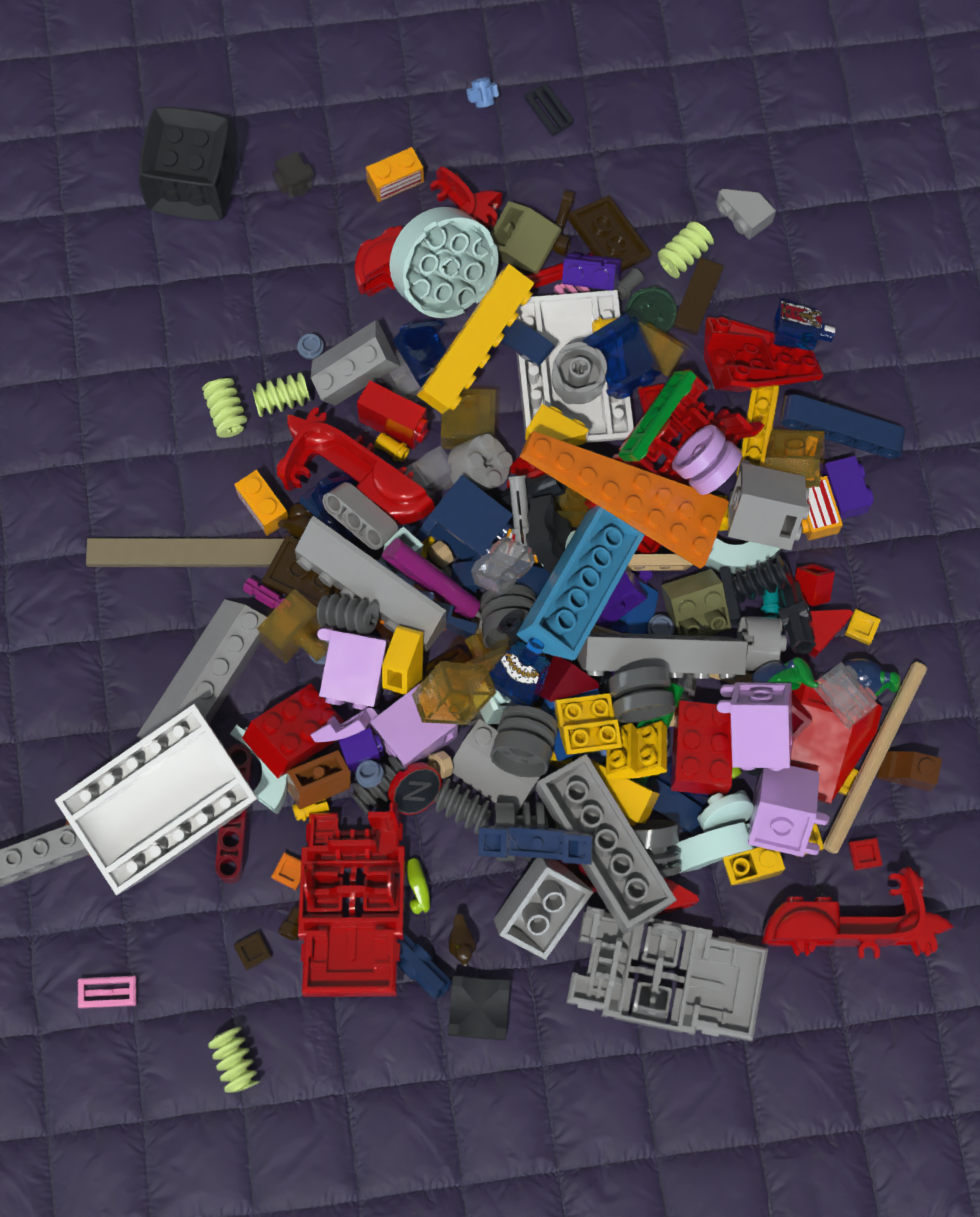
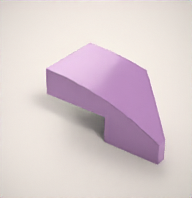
(334, 730)

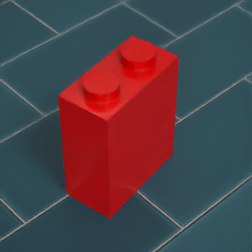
(392, 415)

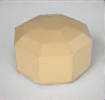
(440, 554)
(441, 763)

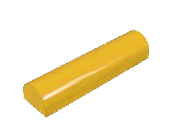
(762, 409)

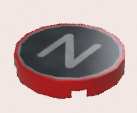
(415, 788)

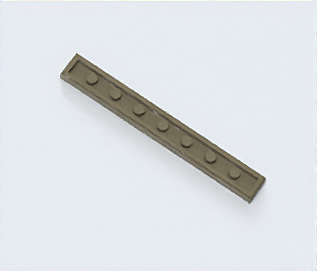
(181, 552)

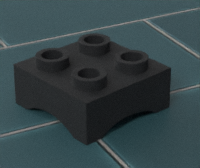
(546, 531)
(478, 1008)

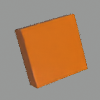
(288, 871)

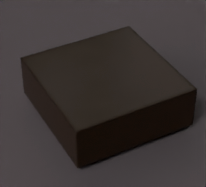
(252, 951)

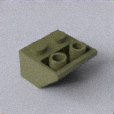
(523, 237)
(697, 604)

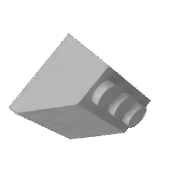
(352, 364)
(477, 770)
(542, 907)

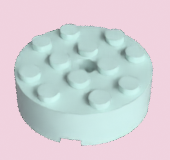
(443, 262)

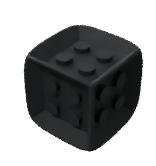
(188, 163)

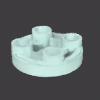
(726, 811)

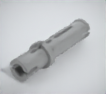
(518, 484)

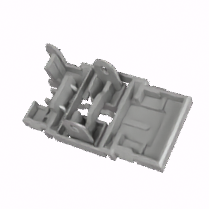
(719, 982)

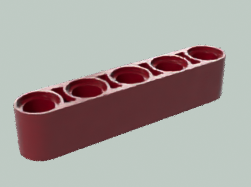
(235, 827)

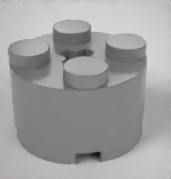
(590, 381)
(481, 462)
(762, 639)

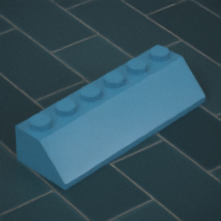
(581, 584)

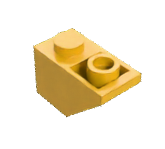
(554, 424)
(403, 661)
(753, 865)

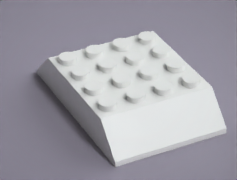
(564, 321)
(156, 800)

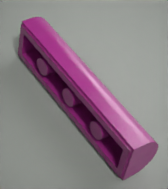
(431, 578)

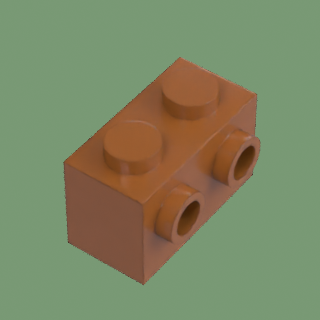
(318, 779)

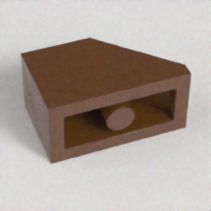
(910, 769)

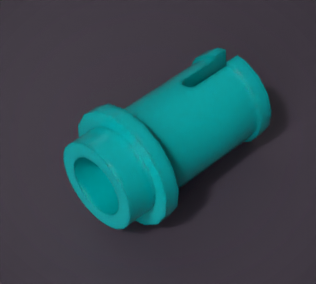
(771, 604)

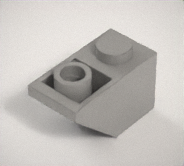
(746, 210)

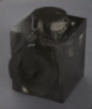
(293, 175)

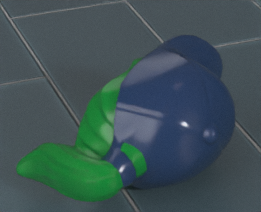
(794, 672)
(873, 676)

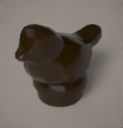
(297, 520)
(461, 941)

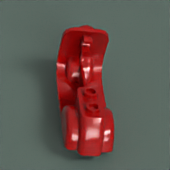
(374, 255)
(378, 480)
(819, 923)

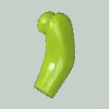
(419, 886)

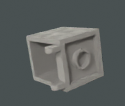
(767, 506)

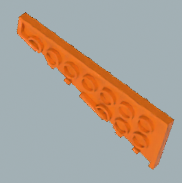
(648, 502)

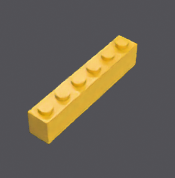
(475, 340)

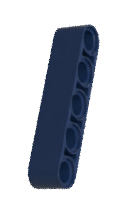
(843, 426)

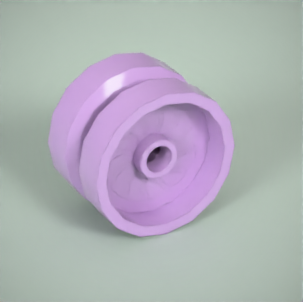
(707, 459)

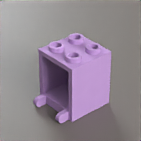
(353, 668)
(759, 724)
(405, 734)
(786, 811)

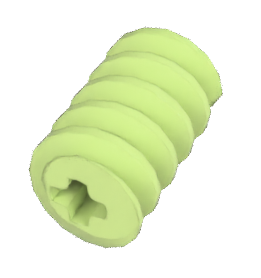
(683, 247)
(280, 394)
(224, 407)
(233, 1061)

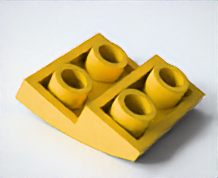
(587, 724)
(641, 752)

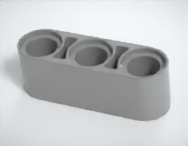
(360, 515)

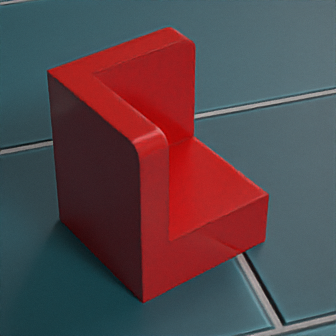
(815, 583)

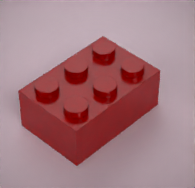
(283, 732)
(701, 749)

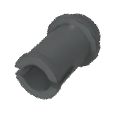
(628, 283)

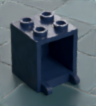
(466, 521)

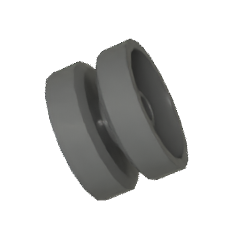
(641, 694)

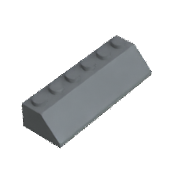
(364, 578)
(675, 652)
(211, 666)
(620, 863)

